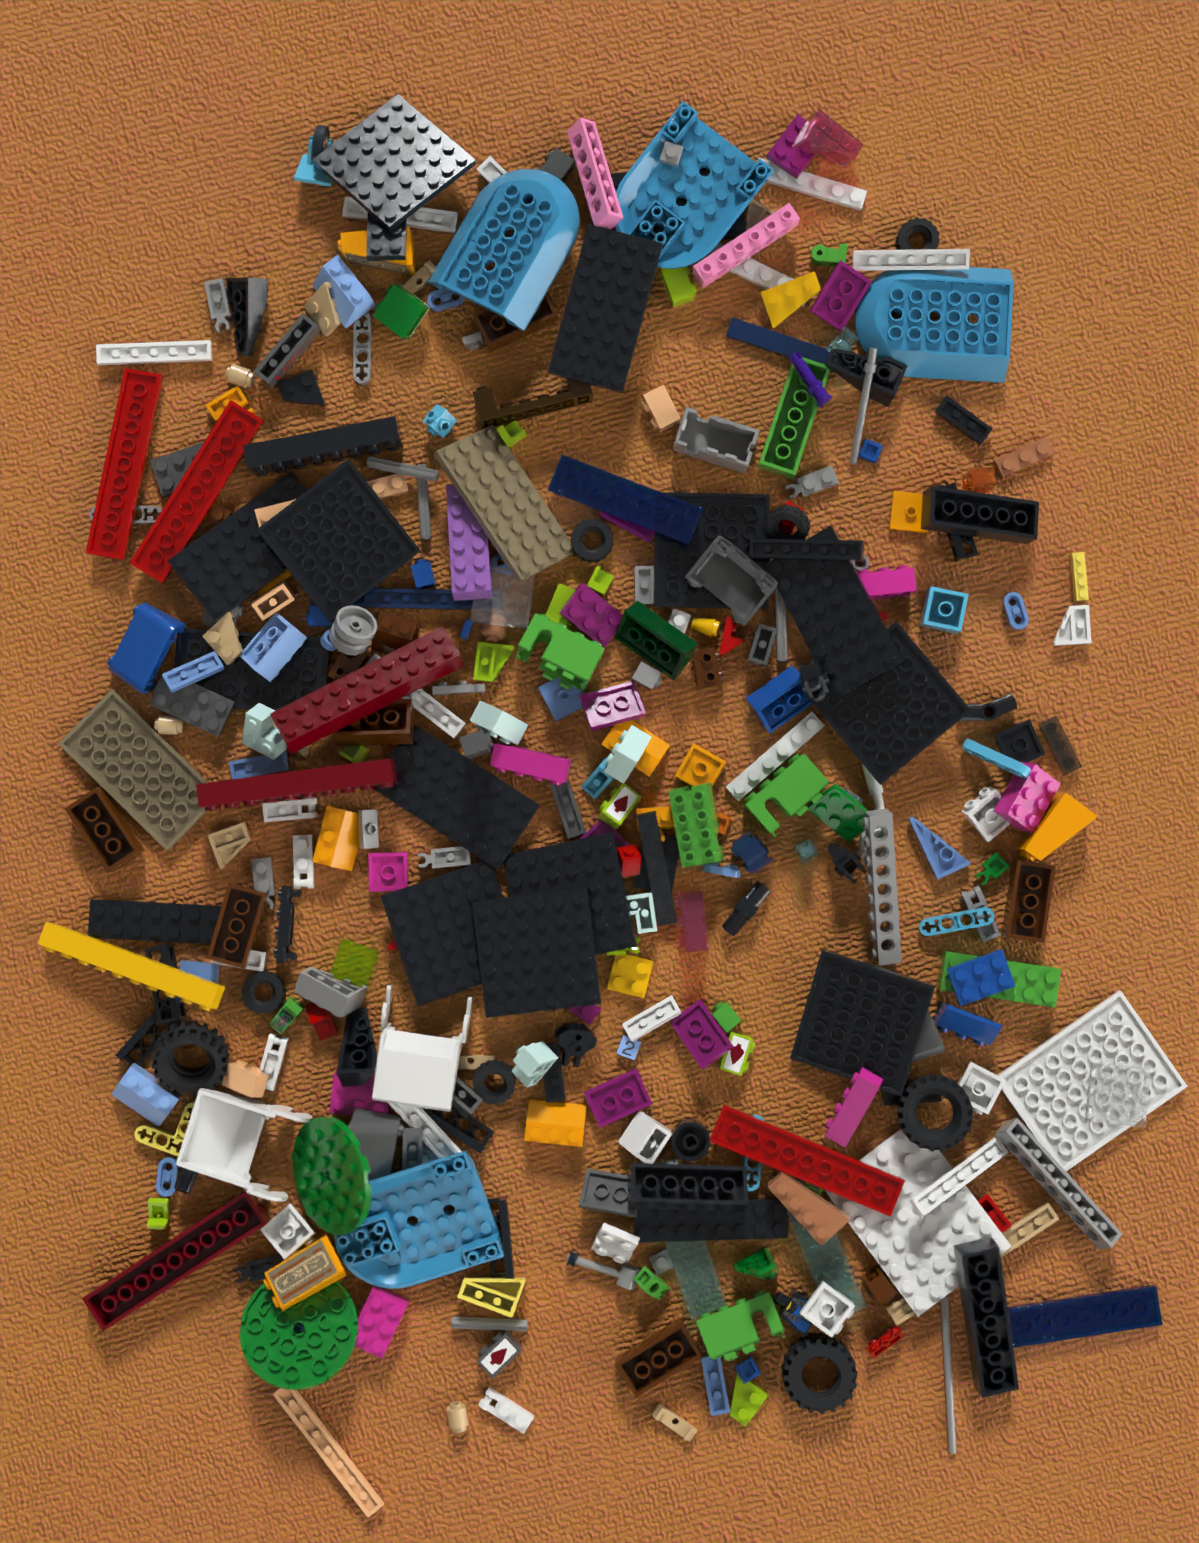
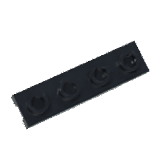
(285, 915)

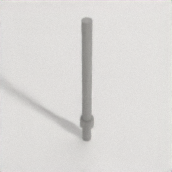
(869, 368)

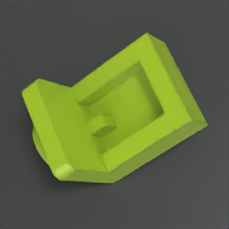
(158, 1213)

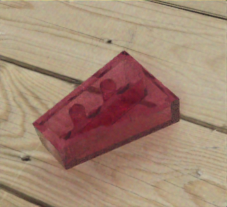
(827, 139)
(692, 921)

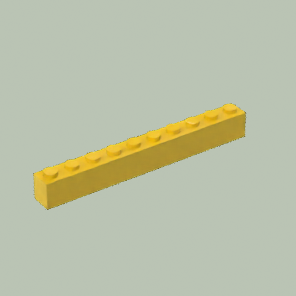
(131, 965)

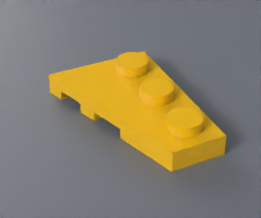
(789, 296)

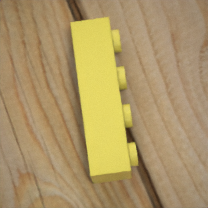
(1079, 577)

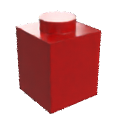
(629, 860)

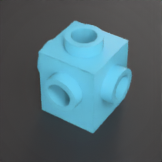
(439, 421)

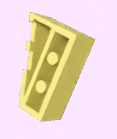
(493, 1292)

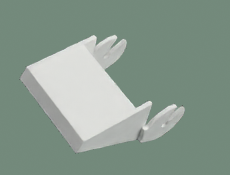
(417, 1067)
(225, 1137)

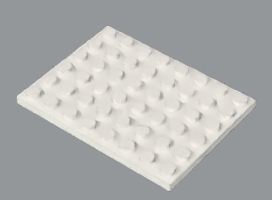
(1053, 1079)
(911, 1248)

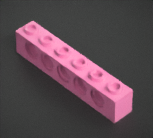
(594, 174)
(745, 245)

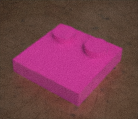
(387, 871)

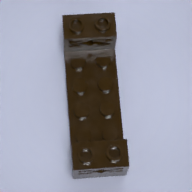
(489, 414)

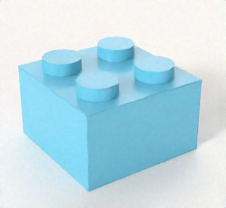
(944, 610)

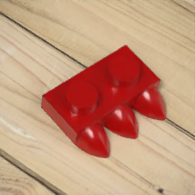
(889, 1338)

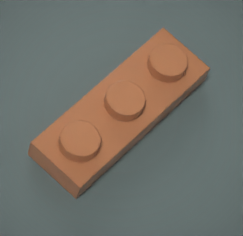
(1023, 457)

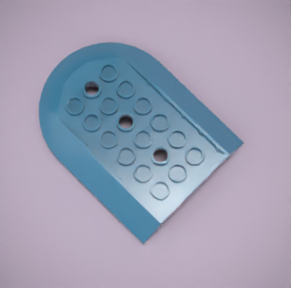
(713, 201)
(524, 261)
(951, 345)
(439, 1241)

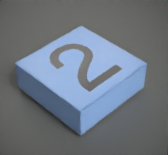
(628, 1048)

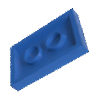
(980, 977)

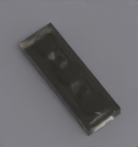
(1059, 745)

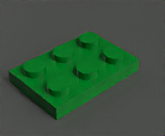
(839, 812)

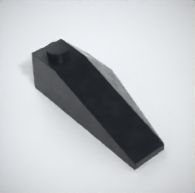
(248, 303)
(884, 380)
(358, 1050)

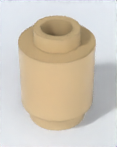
(240, 376)
(169, 725)
(457, 1417)

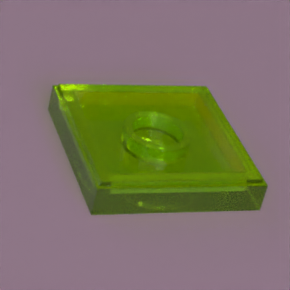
(354, 962)

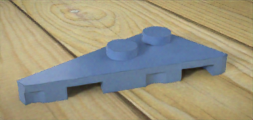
(939, 854)

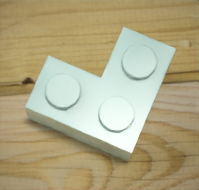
(498, 723)
(261, 733)
(627, 753)
(643, 908)
(533, 1063)

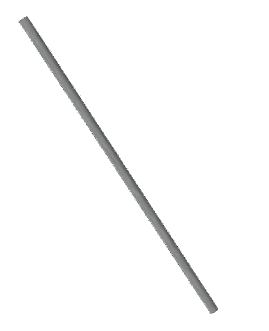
(948, 1375)

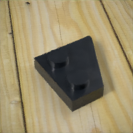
(301, 389)

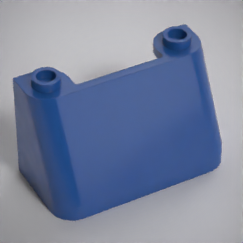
(144, 647)

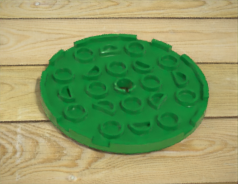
(331, 1175)
(304, 1358)

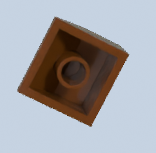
(393, 633)

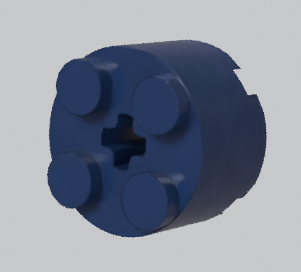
(751, 851)

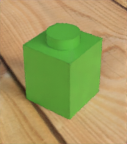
(725, 1016)

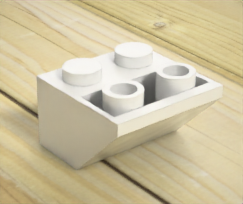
(645, 1137)

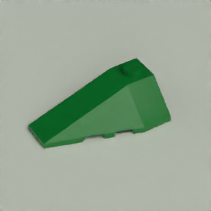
(758, 1265)

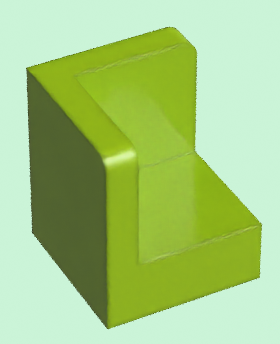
(511, 433)
(600, 581)
(354, 753)

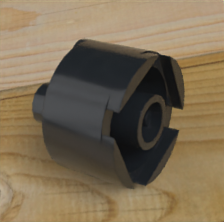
(695, 1149)

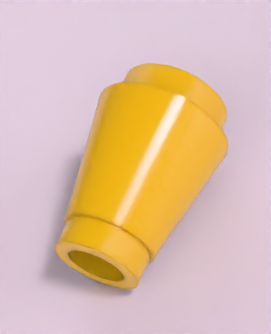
(706, 626)

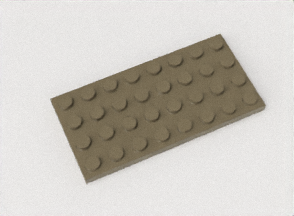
(505, 503)
(137, 768)

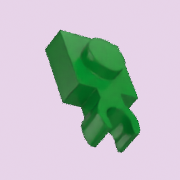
(993, 867)

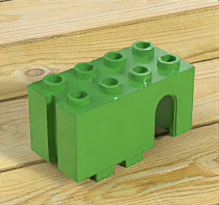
(567, 654)
(789, 790)
(696, 824)
(734, 1329)

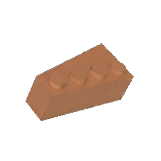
(814, 1213)

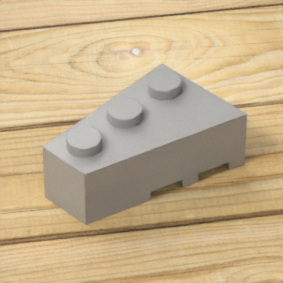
(329, 992)

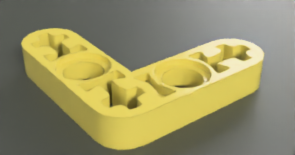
(178, 1136)

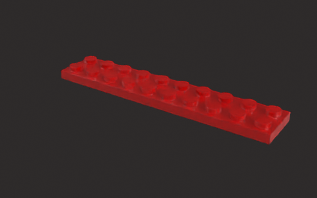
(124, 464)
(197, 491)
(807, 1160)

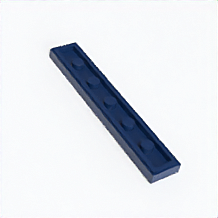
(774, 341)

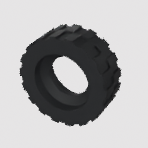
(917, 225)
(789, 513)
(588, 526)
(263, 977)
(494, 1067)

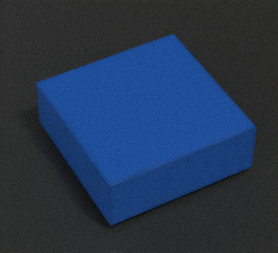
(870, 451)
(466, 629)
(747, 1369)

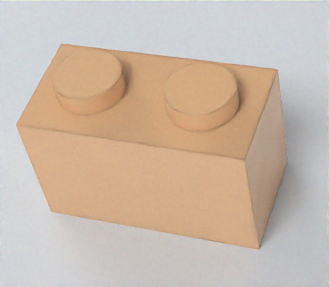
(661, 409)
(273, 600)
(245, 1079)

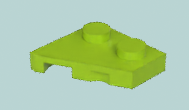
(490, 660)
(746, 1400)

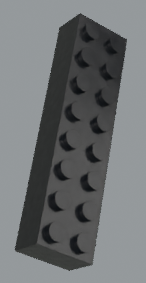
(323, 446)
(986, 1317)

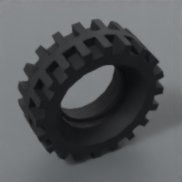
(185, 1078)
(928, 1138)
(819, 1347)

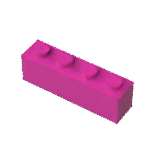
(530, 762)
(853, 1107)

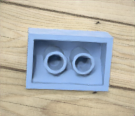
(349, 295)
(273, 646)
(145, 1095)

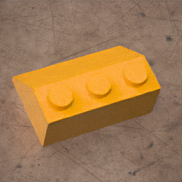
(652, 754)
(338, 839)
(555, 1123)

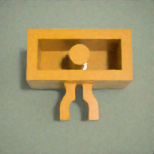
(664, 818)

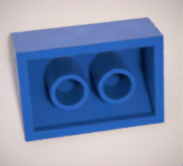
(779, 699)
(966, 1024)

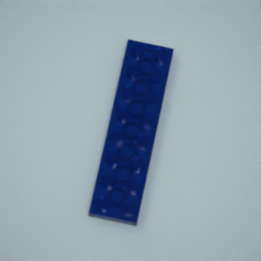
(625, 499)
(1085, 1316)

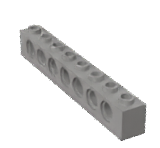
(892, 951)
(1058, 1184)

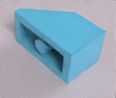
(597, 781)

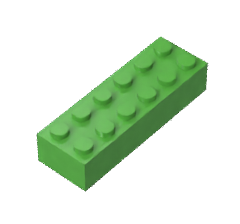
(791, 423)
(1032, 982)

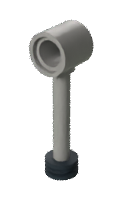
(625, 1275)

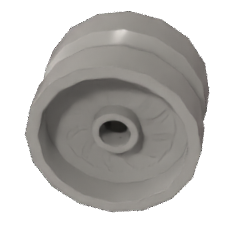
(353, 630)

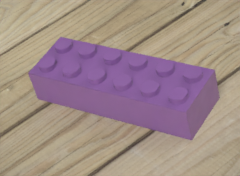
(468, 551)

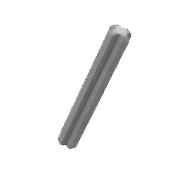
(402, 468)
(424, 511)
(781, 626)
(489, 1323)

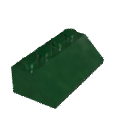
(655, 640)

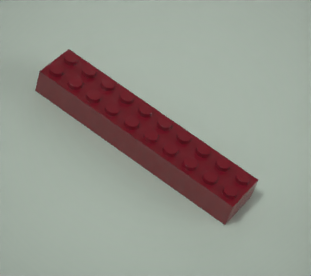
(367, 690)
(296, 783)
(176, 1259)

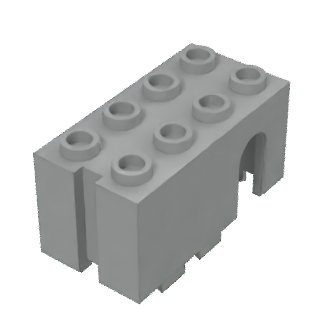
(716, 440)

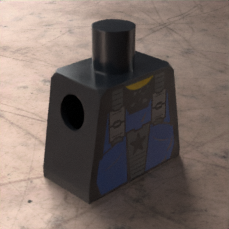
(791, 1310)

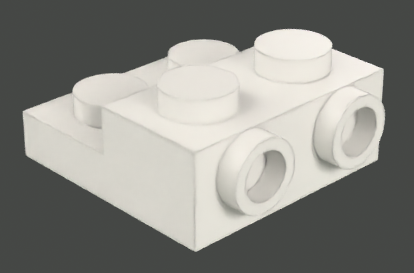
(982, 815)
(981, 1087)
(288, 1232)
(614, 1243)
(828, 1309)

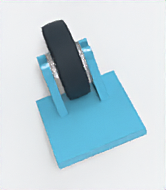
(307, 171)

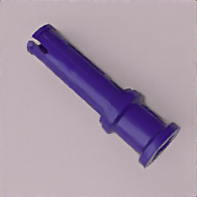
(814, 386)

